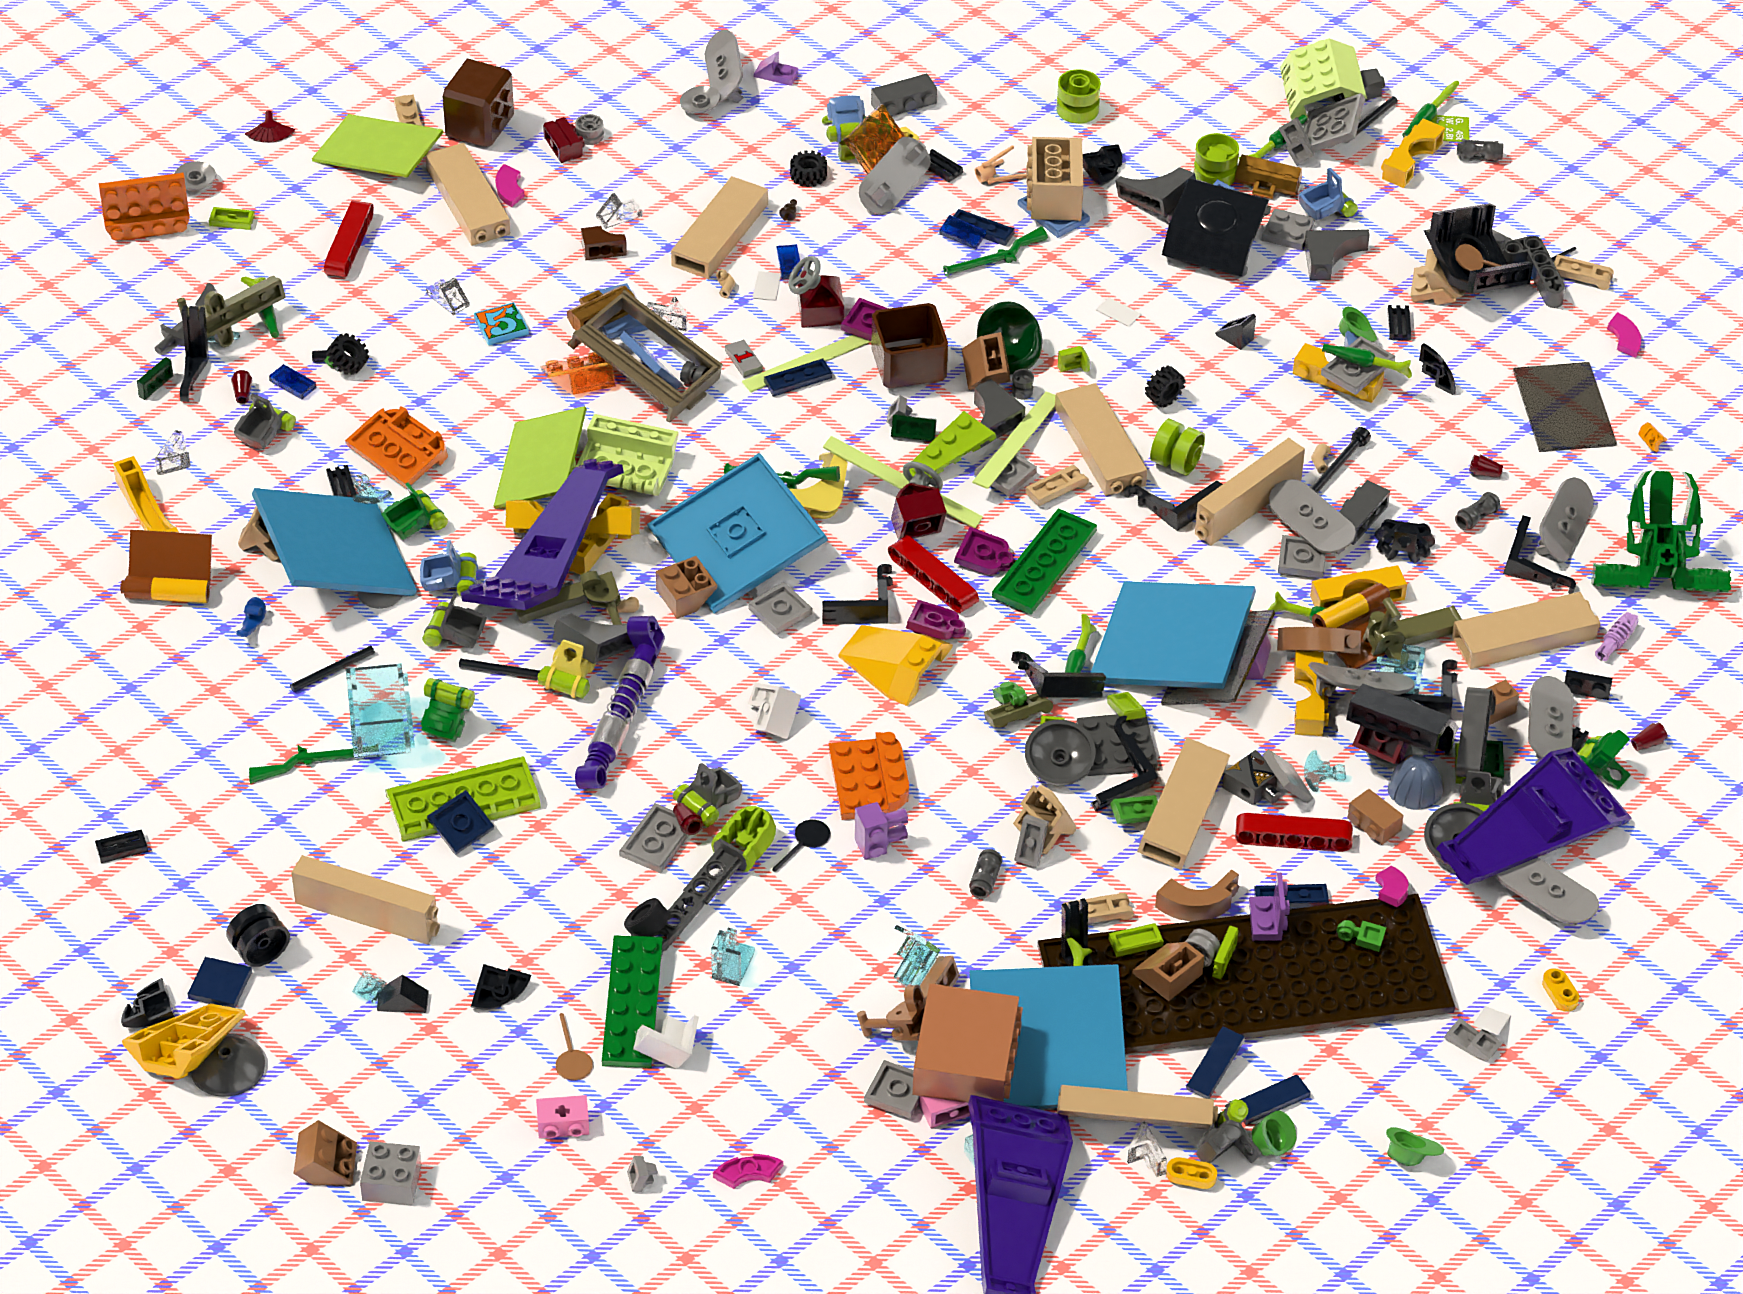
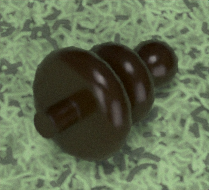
(789, 210)

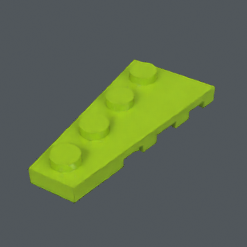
(953, 442)

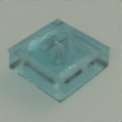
(369, 987)

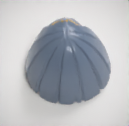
(1415, 783)

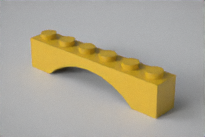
(139, 496)
(615, 520)

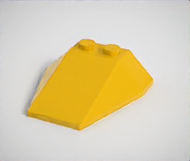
(893, 659)
(182, 1041)

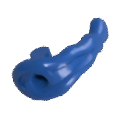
(254, 615)

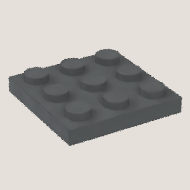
(1110, 753)

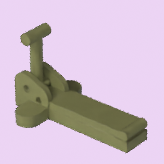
(224, 313)
(598, 589)
(1389, 635)

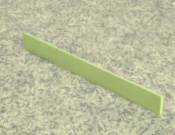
(827, 353)
(1015, 441)
(895, 478)

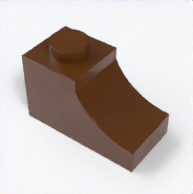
(602, 244)

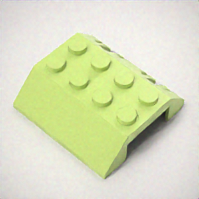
(1319, 73)
(641, 448)

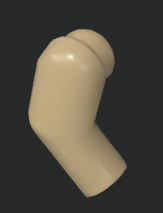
(726, 281)
(1318, 457)
(628, 606)

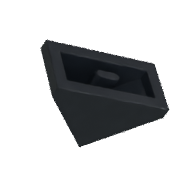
(1238, 331)
(403, 996)

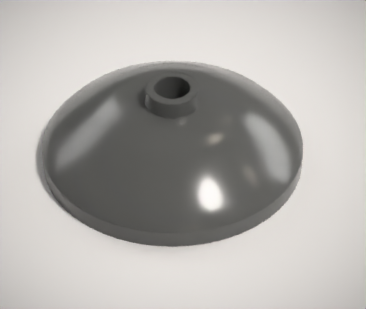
(1060, 740)
(1447, 824)
(231, 1073)

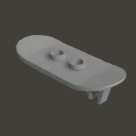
(724, 65)
(894, 175)
(1311, 517)
(1565, 519)
(1352, 678)
(1550, 716)
(1551, 891)

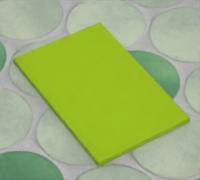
(377, 145)
(540, 456)

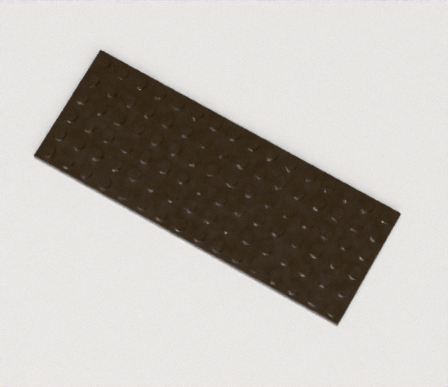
(1284, 984)

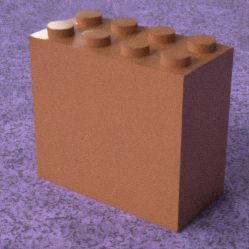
(967, 1044)

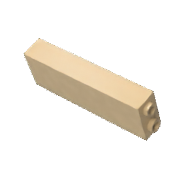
(467, 194)
(719, 227)
(1100, 439)
(1247, 491)
(1525, 630)
(1183, 803)
(365, 899)
(1137, 1107)

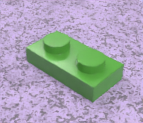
(1133, 809)

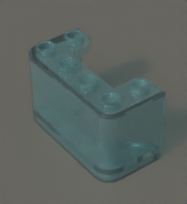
(379, 711)

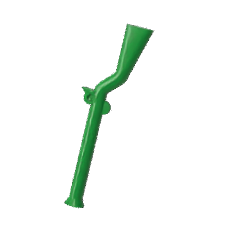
(1008, 255)
(825, 473)
(263, 772)

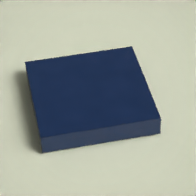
(460, 822)
(219, 982)

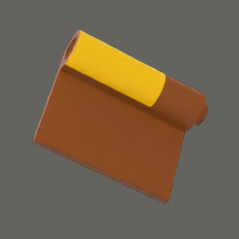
(168, 566)
(1354, 615)

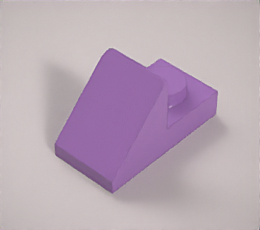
(773, 71)

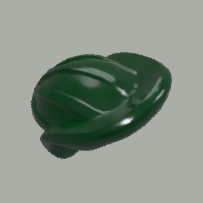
(1019, 330)

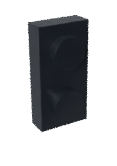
(1588, 684)

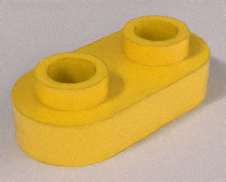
(1557, 985)
(1191, 1173)

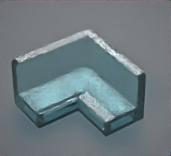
(1409, 665)
(917, 956)
(730, 957)

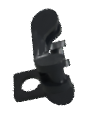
(1404, 537)

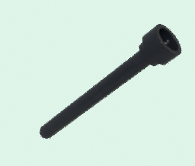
(1360, 437)

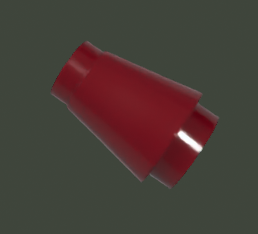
(241, 385)
(1484, 466)
(1649, 737)
(687, 819)

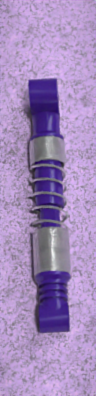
(635, 678)

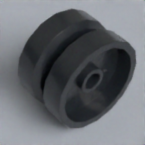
(258, 935)

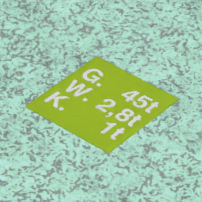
(1455, 127)

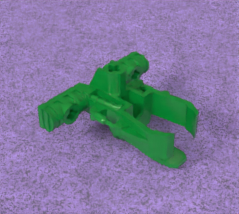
(1661, 545)

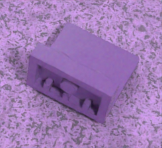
(1269, 913)

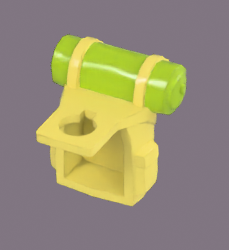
(567, 671)

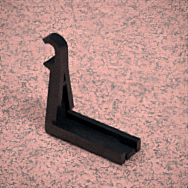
(195, 347)
(1177, 516)
(1529, 570)
(861, 610)
(1060, 683)
(1439, 703)
(1145, 772)
(1074, 925)

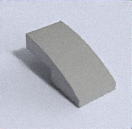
(1297, 141)
(1476, 1043)

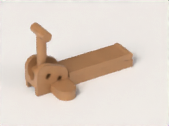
(908, 1015)

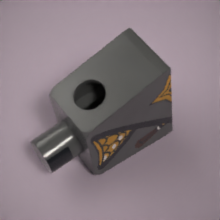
(1252, 780)

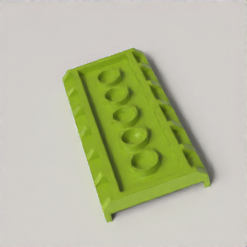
(497, 788)

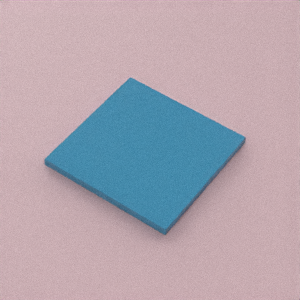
(739, 530)
(333, 542)
(1174, 634)
(1067, 1029)

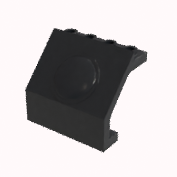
(1214, 227)
(1473, 227)
(1402, 719)

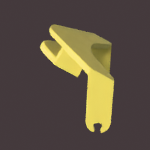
(825, 496)

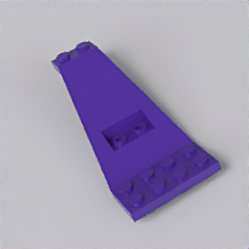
(549, 547)
(1540, 813)
(1018, 1182)

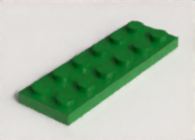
(1044, 561)
(631, 998)

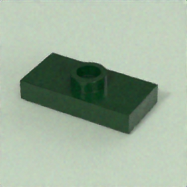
(155, 378)
(913, 427)
(1494, 759)

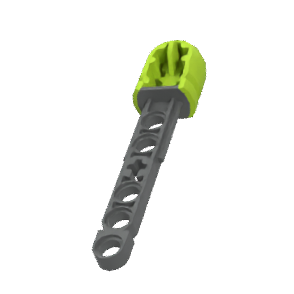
(749, 827)

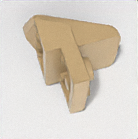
(1431, 283)
(256, 534)
(1044, 804)

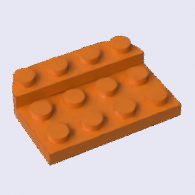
(145, 206)
(398, 445)
(869, 773)

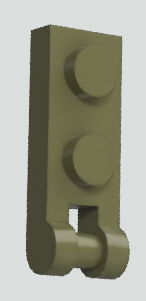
(1007, 713)

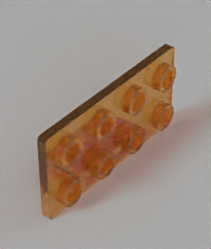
(584, 373)

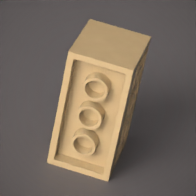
(1055, 178)

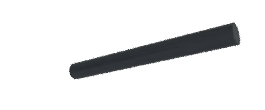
(1376, 114)
(337, 666)
(498, 668)

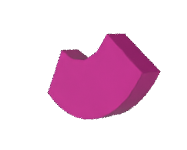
(507, 185)
(1627, 334)
(1394, 886)
(744, 1169)

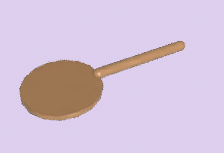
(1470, 258)
(572, 1064)

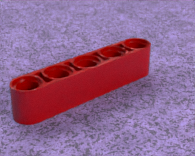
(348, 238)
(933, 574)
(1294, 832)

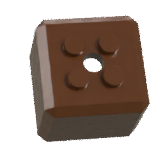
(478, 103)
(909, 345)

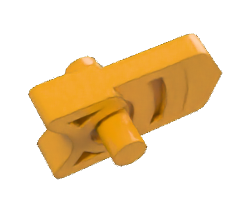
(1651, 436)

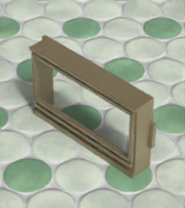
(635, 370)

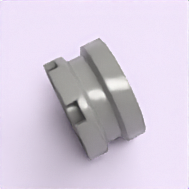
(590, 128)
(1205, 943)

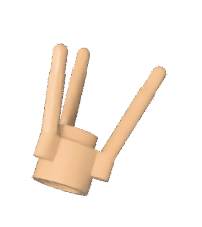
(987, 169)

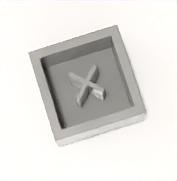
(390, 1173)

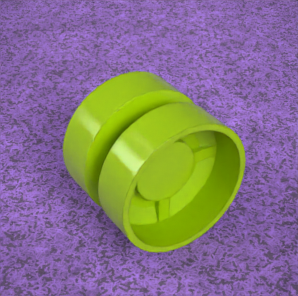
(1078, 96)
(1216, 158)
(1177, 446)

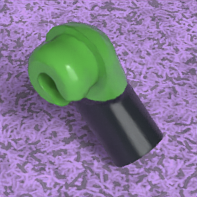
(320, 355)

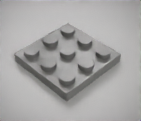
(1334, 122)

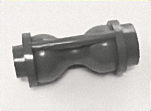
(1489, 150)
(1471, 515)
(982, 882)

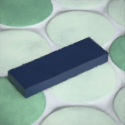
(995, 231)
(797, 377)
(1299, 894)
(1215, 1063)
(1275, 1098)

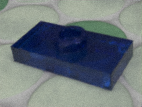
(962, 232)
(787, 258)
(292, 381)

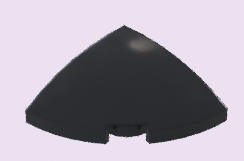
(1103, 164)
(1437, 368)
(498, 987)
(149, 1007)

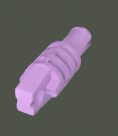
(1617, 635)

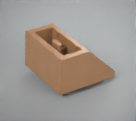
(986, 360)
(684, 586)
(1171, 969)
(325, 1156)

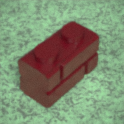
(563, 139)

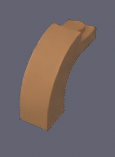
(1319, 639)
(1194, 904)

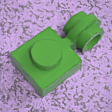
(1011, 693)
(1368, 936)

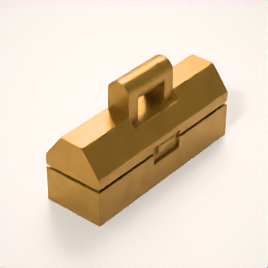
(1268, 174)
(592, 305)

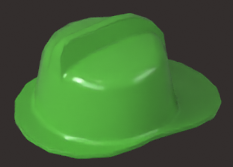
(1356, 323)
(1274, 1134)
(1410, 1148)

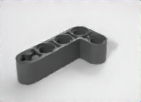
(1544, 271)
(1477, 709)

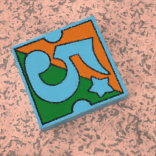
(501, 323)

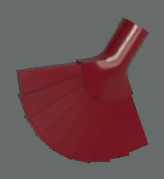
(270, 130)

